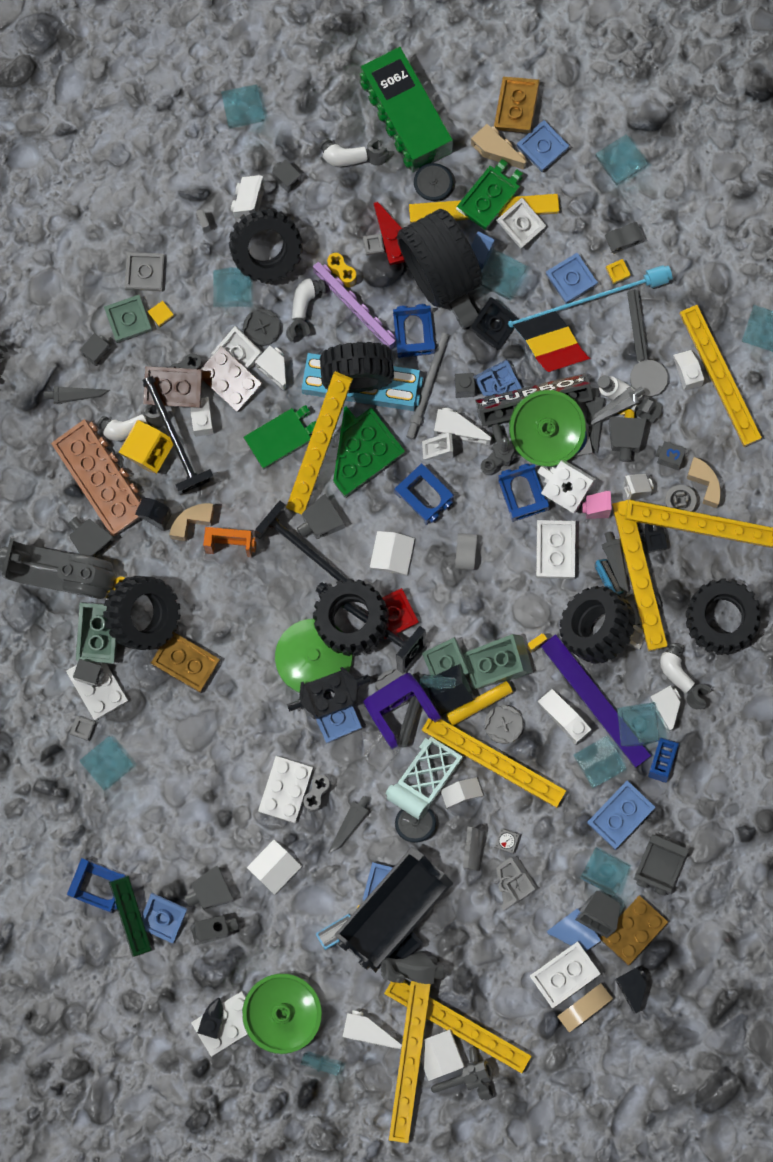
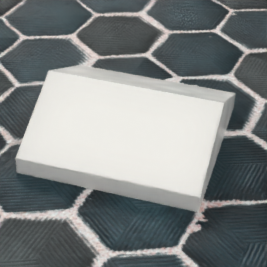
(521, 223)
(240, 347)
(392, 552)
(274, 867)
(440, 1055)

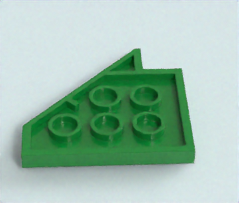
(363, 450)

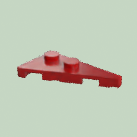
(389, 229)

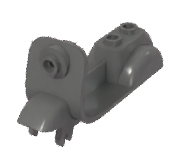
(56, 570)

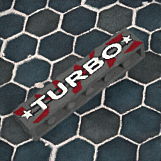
(500, 406)

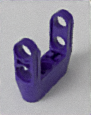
(391, 697)

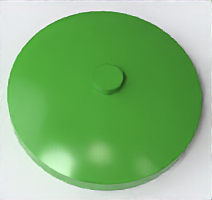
(547, 427)
(305, 657)
(281, 1013)

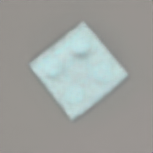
(243, 106)
(621, 159)
(502, 274)
(106, 763)

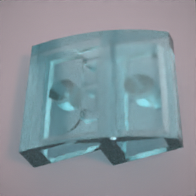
(760, 328)

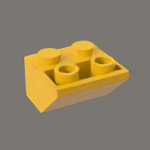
(146, 447)

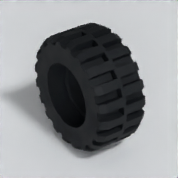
(258, 222)
(365, 362)
(730, 592)
(336, 598)
(164, 612)
(610, 637)

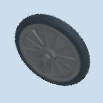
(433, 182)
(413, 829)

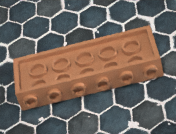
(99, 475)

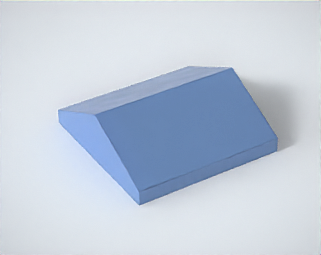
(163, 917)

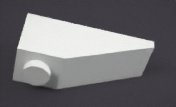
(461, 428)
(564, 716)
(365, 1030)

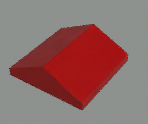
(400, 611)

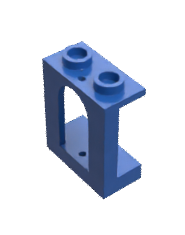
(418, 349)
(528, 472)
(425, 513)
(75, 892)

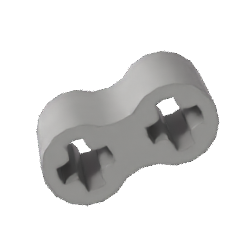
(466, 551)
(316, 793)

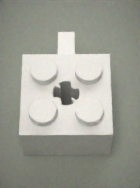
(562, 475)

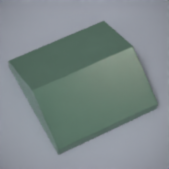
(444, 657)

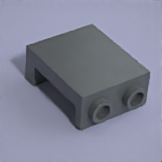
(660, 865)

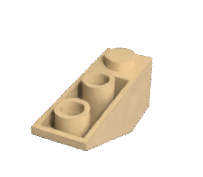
(495, 148)

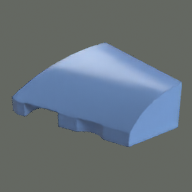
(497, 379)
(571, 931)

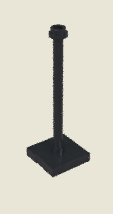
(193, 479)
(272, 521)
(409, 649)

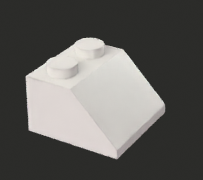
(249, 195)

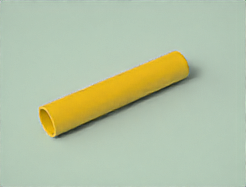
(479, 703)

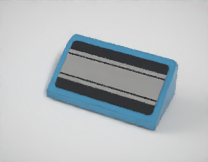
(607, 576)
(326, 935)

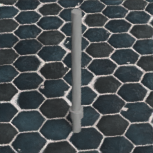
(416, 419)

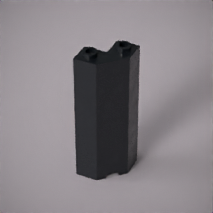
(393, 909)

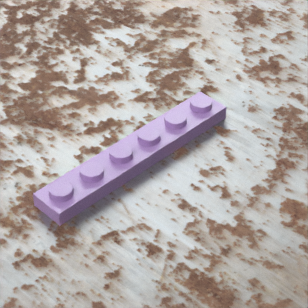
(349, 300)

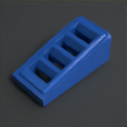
(656, 769)

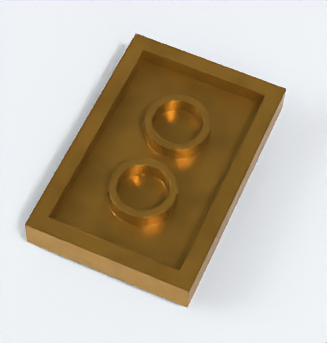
(517, 104)
(185, 662)
(634, 930)

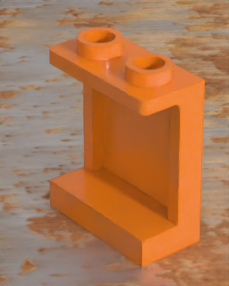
(228, 536)

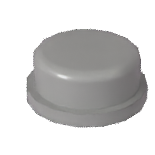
(681, 498)

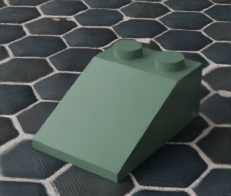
(93, 637)
(498, 662)

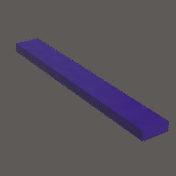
(591, 697)

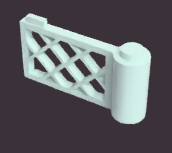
(410, 799)

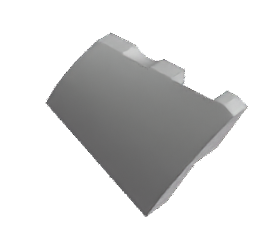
(473, 849)
(514, 882)

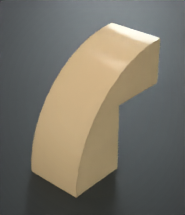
(703, 474)
(198, 514)
(585, 1007)

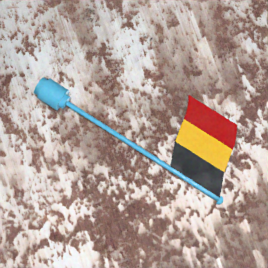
(551, 337)

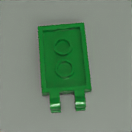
(490, 195)
(280, 437)

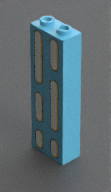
(399, 394)

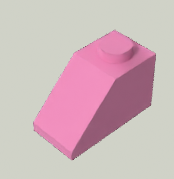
(597, 505)

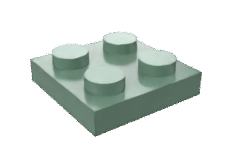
(127, 318)

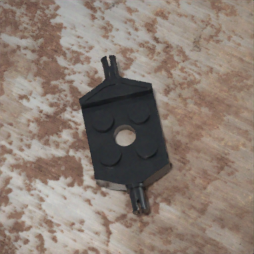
(313, 693)

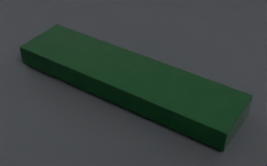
(130, 916)

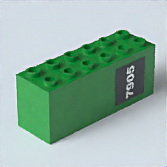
(405, 109)

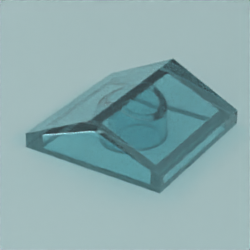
(231, 288)
(638, 724)
(599, 762)
(605, 871)

